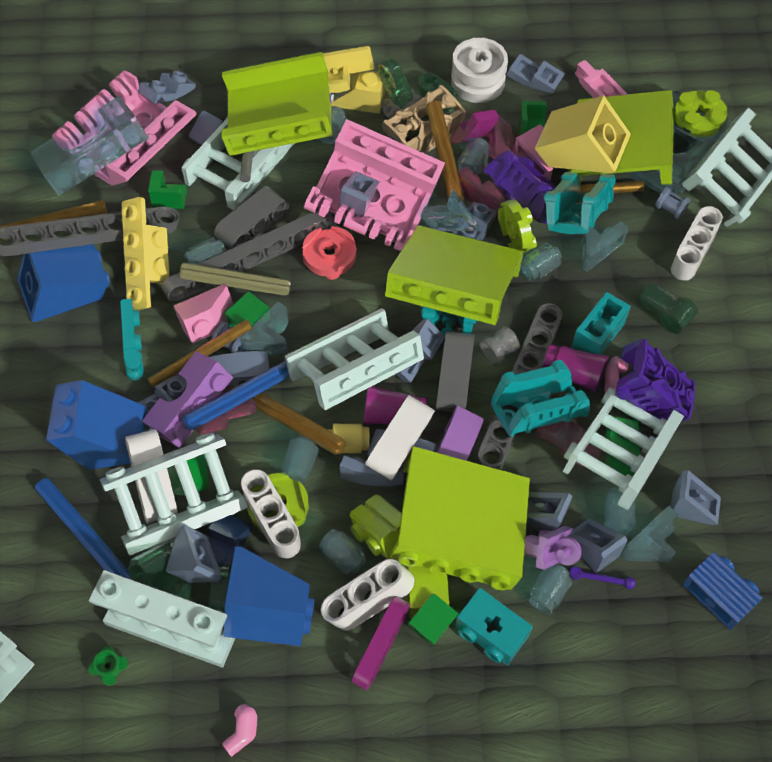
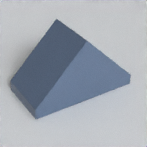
(358, 192)
(695, 500)
(547, 510)
(598, 543)
(193, 557)

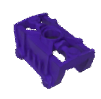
(521, 182)
(655, 382)

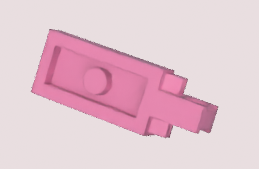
(597, 81)

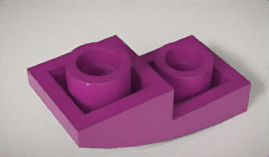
(476, 127)

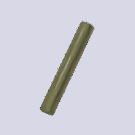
(234, 279)

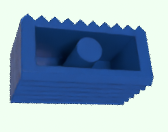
(723, 590)

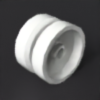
(479, 70)

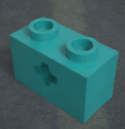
(601, 325)
(483, 613)

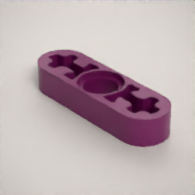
(381, 643)

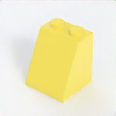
(584, 137)

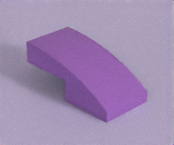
(460, 434)

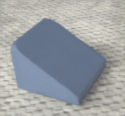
(204, 127)

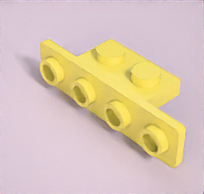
(343, 63)
(143, 253)

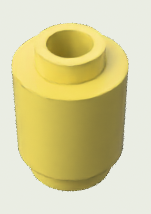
(355, 436)

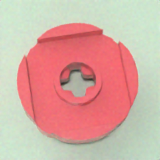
(329, 265)

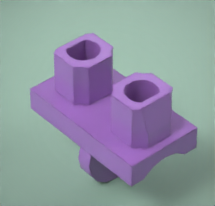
(553, 547)

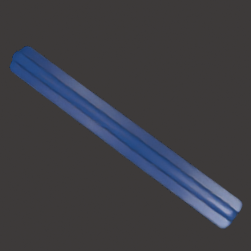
(235, 396)
(81, 528)

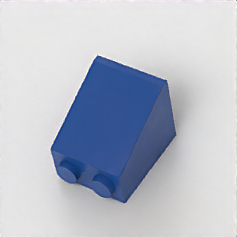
(61, 280)
(93, 424)
(266, 602)

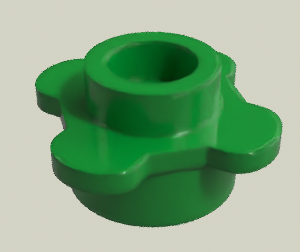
(104, 657)

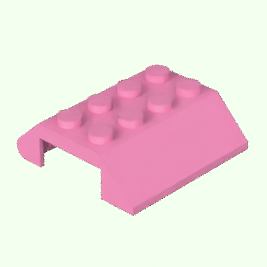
(157, 120)
(403, 191)

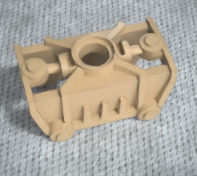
(411, 120)

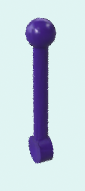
(576, 573)

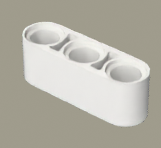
(696, 243)
(399, 437)
(142, 448)
(267, 500)
(353, 594)

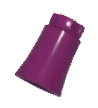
(585, 367)
(383, 405)

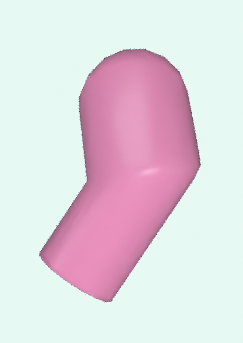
(611, 372)
(245, 729)

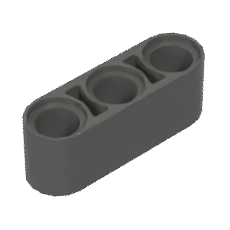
(251, 218)
(455, 371)

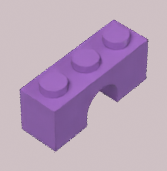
(204, 381)

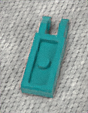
(131, 341)

